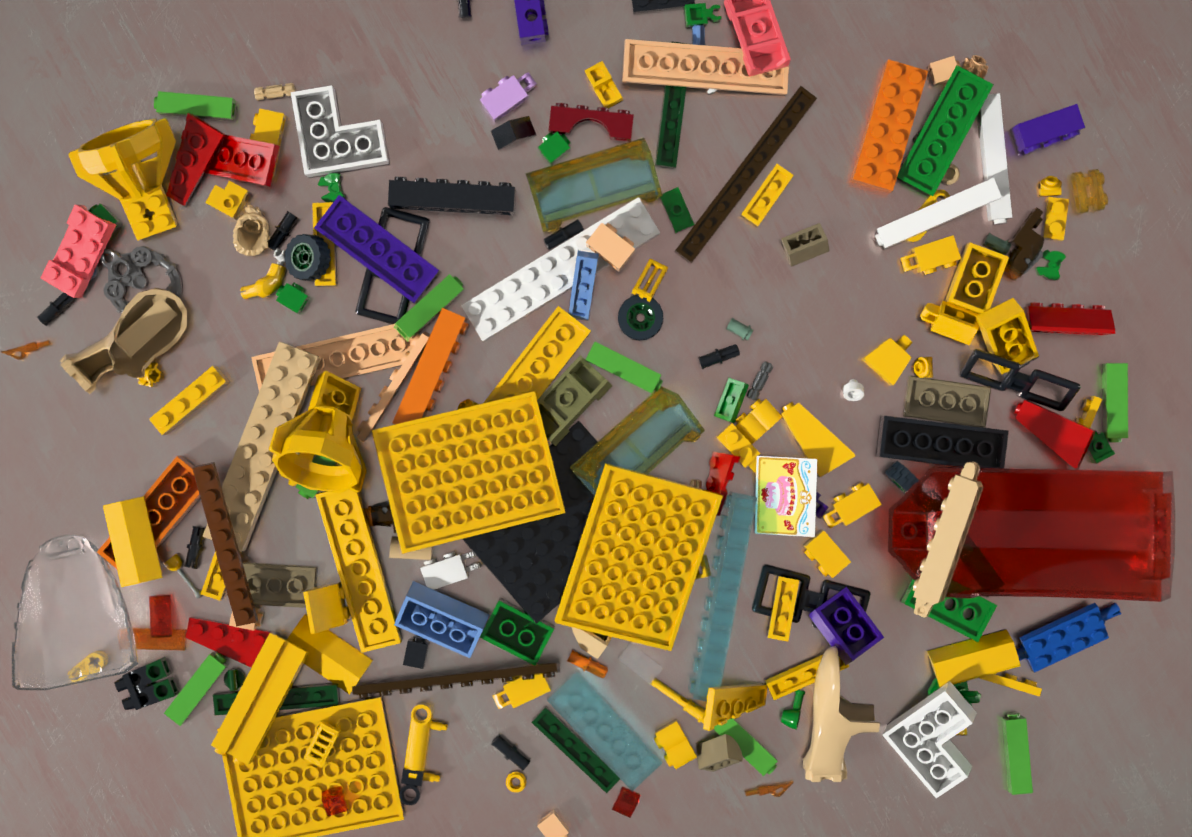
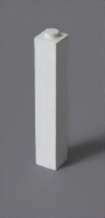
(994, 157)
(938, 213)

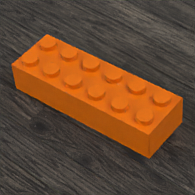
(889, 126)
(432, 366)
(166, 503)

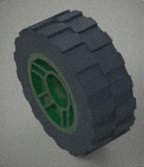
(307, 257)
(628, 318)
(901, 476)

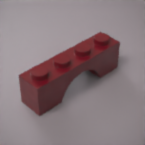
(564, 119)

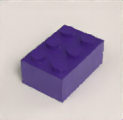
(1047, 129)
(846, 626)

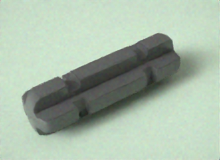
(760, 380)

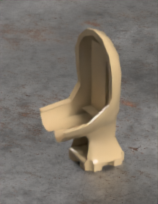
(144, 331)
(833, 723)

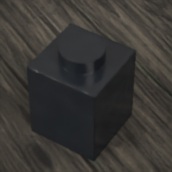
(416, 652)

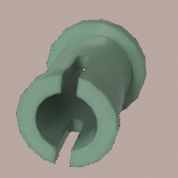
(997, 244)
(740, 329)

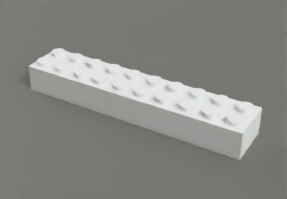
(550, 274)

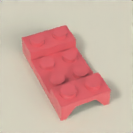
(758, 35)
(78, 252)

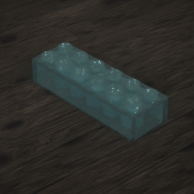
(604, 730)

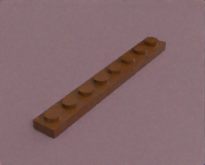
(225, 544)

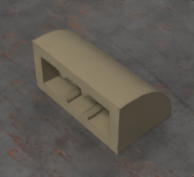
(805, 244)
(718, 753)

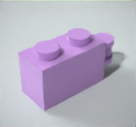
(507, 95)

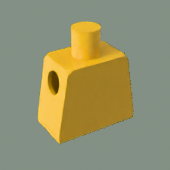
(889, 359)

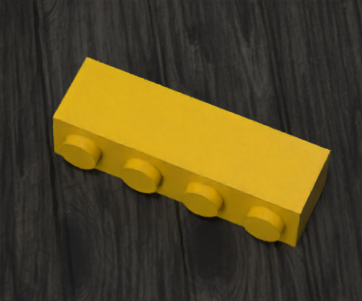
(189, 400)

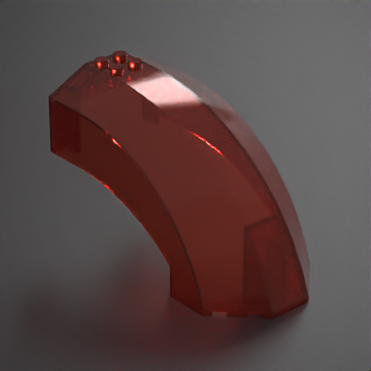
(1049, 533)

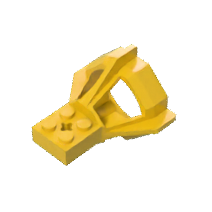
(135, 182)
(323, 432)

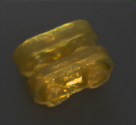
(1095, 181)

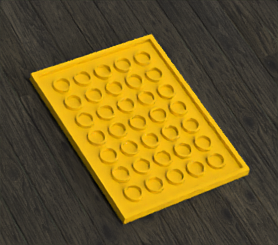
(468, 472)
(638, 557)
(283, 791)

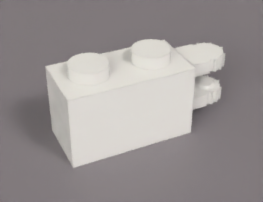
(447, 571)

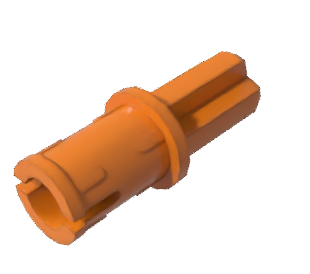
(587, 664)

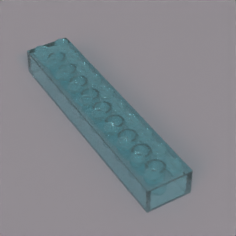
(724, 594)

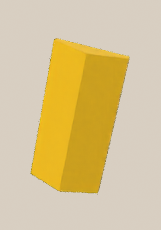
(132, 541)
(331, 655)
(974, 659)

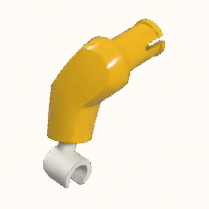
(269, 283)

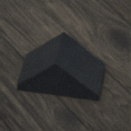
(513, 132)

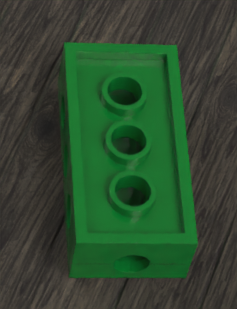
(953, 617)

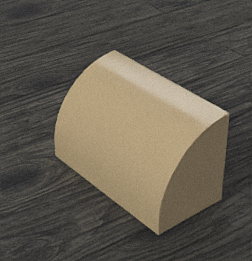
(395, 551)

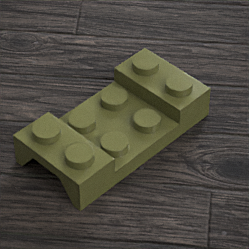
(570, 398)

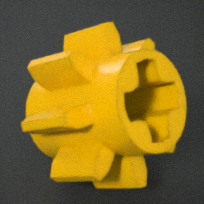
(152, 375)

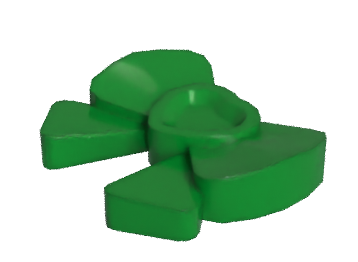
(331, 180)
(1052, 271)

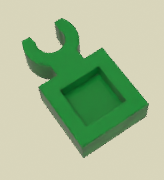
(698, 14)

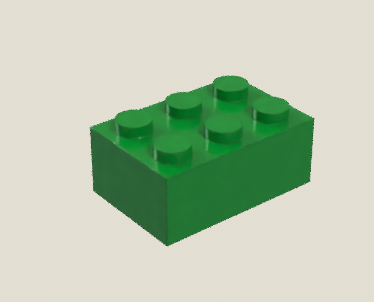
(516, 632)

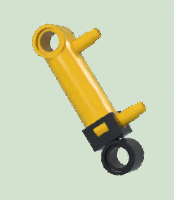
(416, 753)

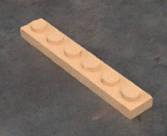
(388, 392)

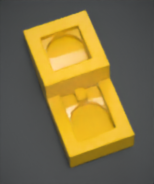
(603, 85)

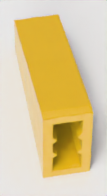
(815, 439)

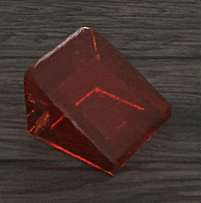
(334, 801)
(626, 802)

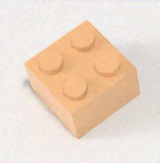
(611, 246)

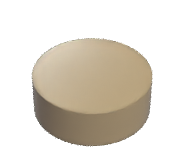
(951, 175)

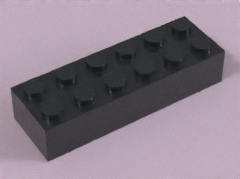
(452, 197)
(941, 442)

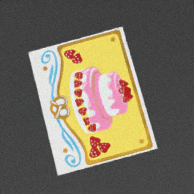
(785, 496)

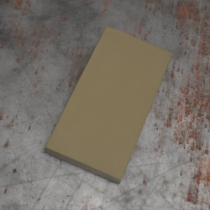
(947, 401)
(279, 583)

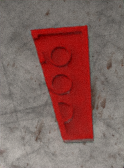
(194, 155)
(230, 641)

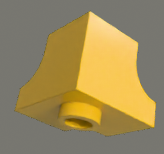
(228, 200)

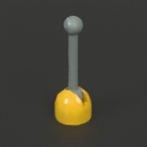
(174, 564)

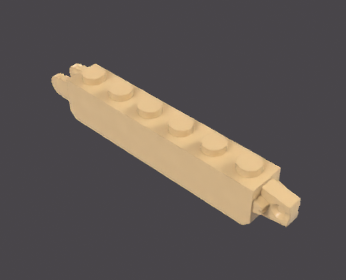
(948, 539)

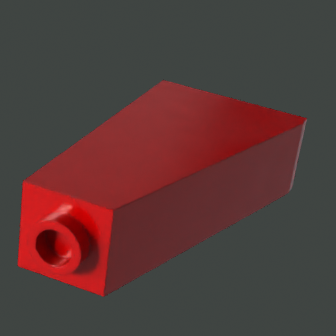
(1059, 433)

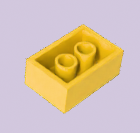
(976, 278)
(1007, 333)

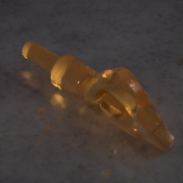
(26, 348)
(762, 790)

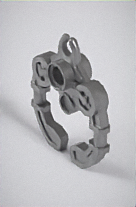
(139, 257)

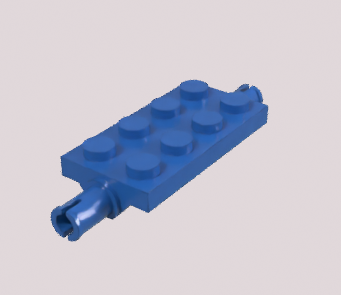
(1066, 636)

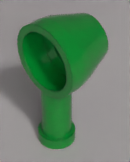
(792, 716)

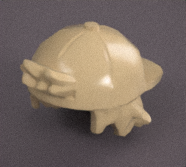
(251, 232)

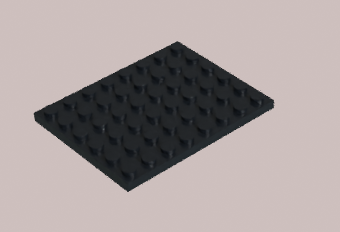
(538, 555)

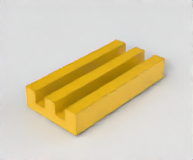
(643, 293)

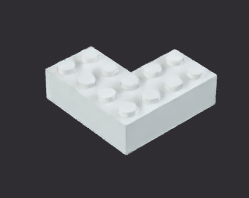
(329, 146)
(924, 738)

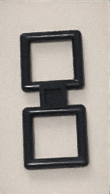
(360, 308)
(1019, 381)
(807, 599)

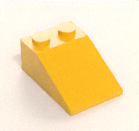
(326, 607)

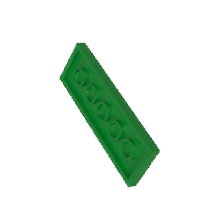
(944, 130)

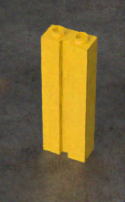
(259, 699)

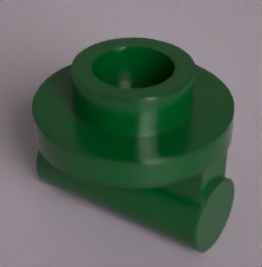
(234, 679)

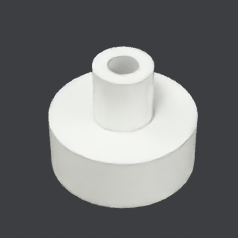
(853, 390)

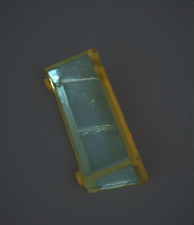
(594, 183)
(641, 438)

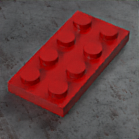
(244, 160)

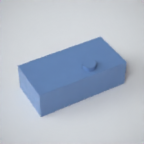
(441, 619)

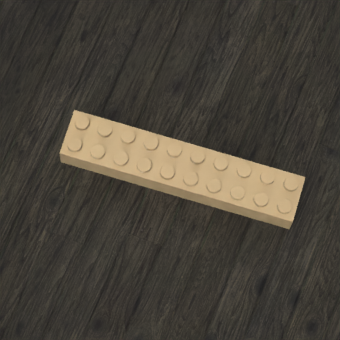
(252, 465)

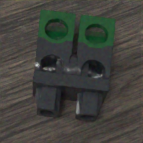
(140, 685)

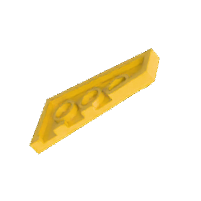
(731, 702)

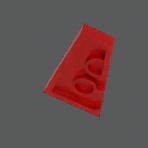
(720, 474)

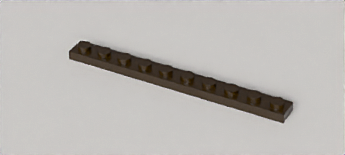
(746, 174)
(448, 681)

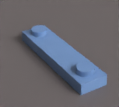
(583, 284)

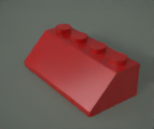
(1069, 320)

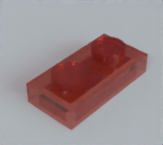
(160, 616)

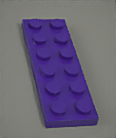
(376, 249)

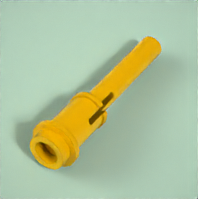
(689, 706)

